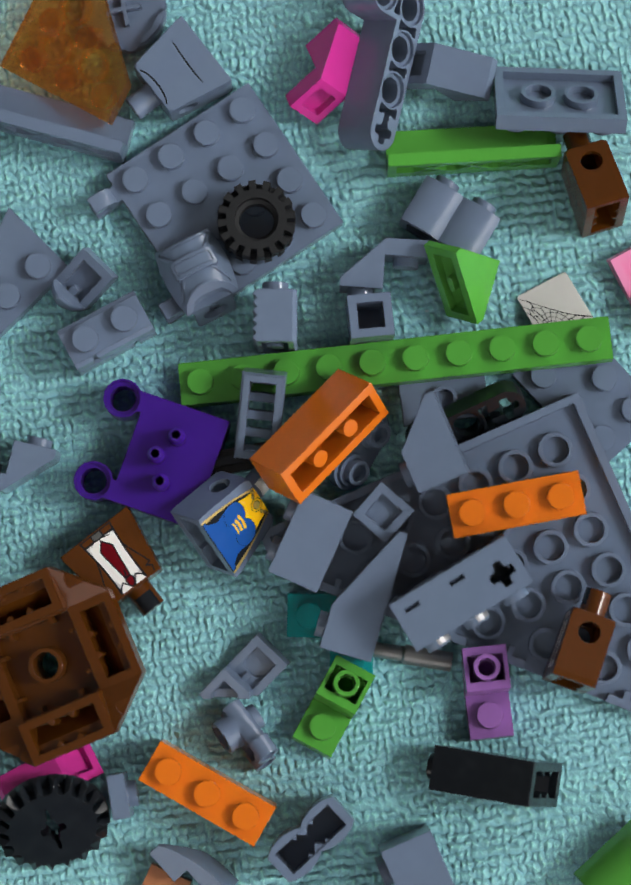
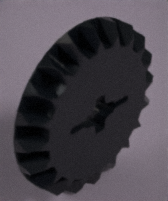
(71, 803)

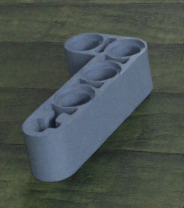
(379, 71)

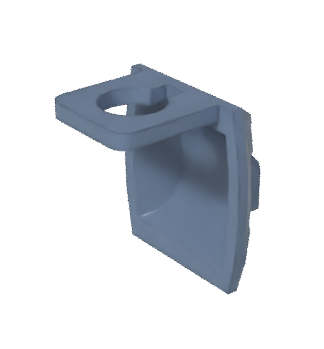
(199, 276)

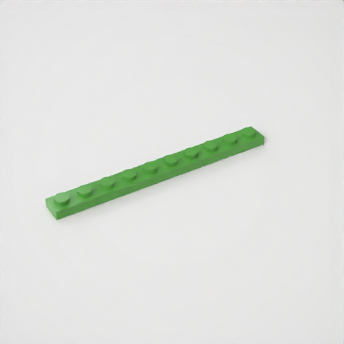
(407, 360)

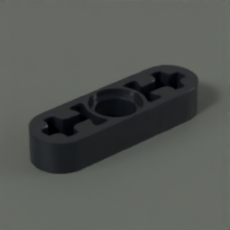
(486, 397)

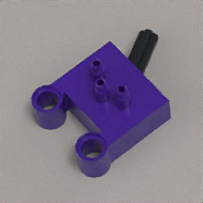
(167, 455)

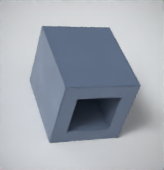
(369, 317)

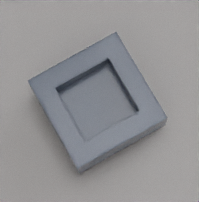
(383, 512)
(122, 795)

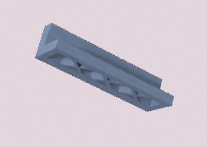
(63, 125)

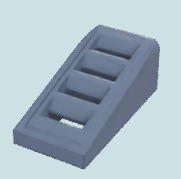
(259, 376)

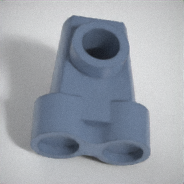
(242, 728)

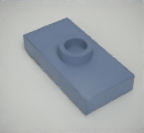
(447, 391)

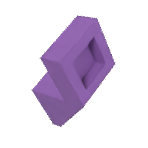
(487, 692)

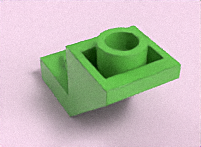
(333, 707)

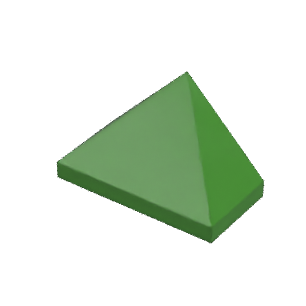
(462, 280)

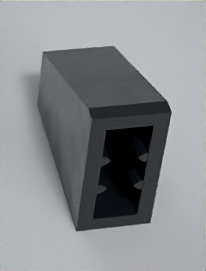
(494, 776)

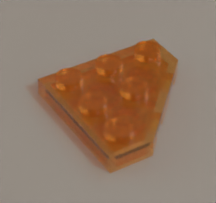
(72, 54)

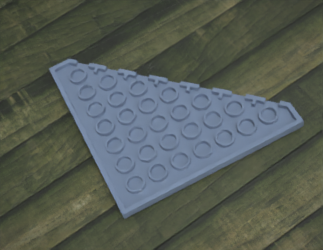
(558, 554)

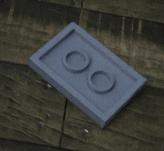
(559, 100)
(603, 390)

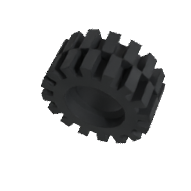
(256, 196)

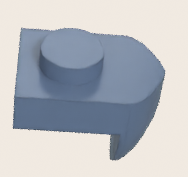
(82, 282)

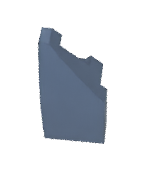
(248, 672)
(201, 866)

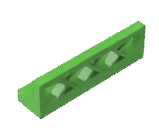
(470, 151)

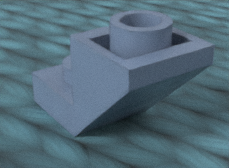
(452, 72)
(368, 272)
(27, 462)

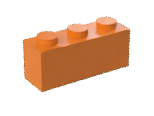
(319, 436)
(515, 504)
(208, 792)

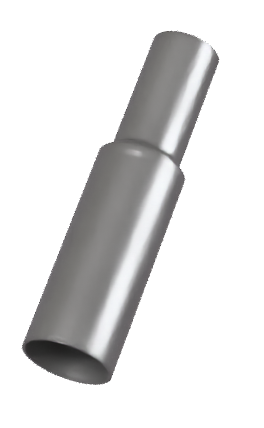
(407, 655)

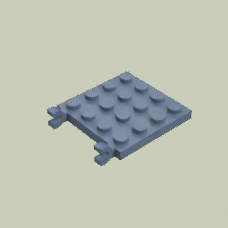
(185, 175)

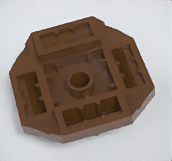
(95, 658)

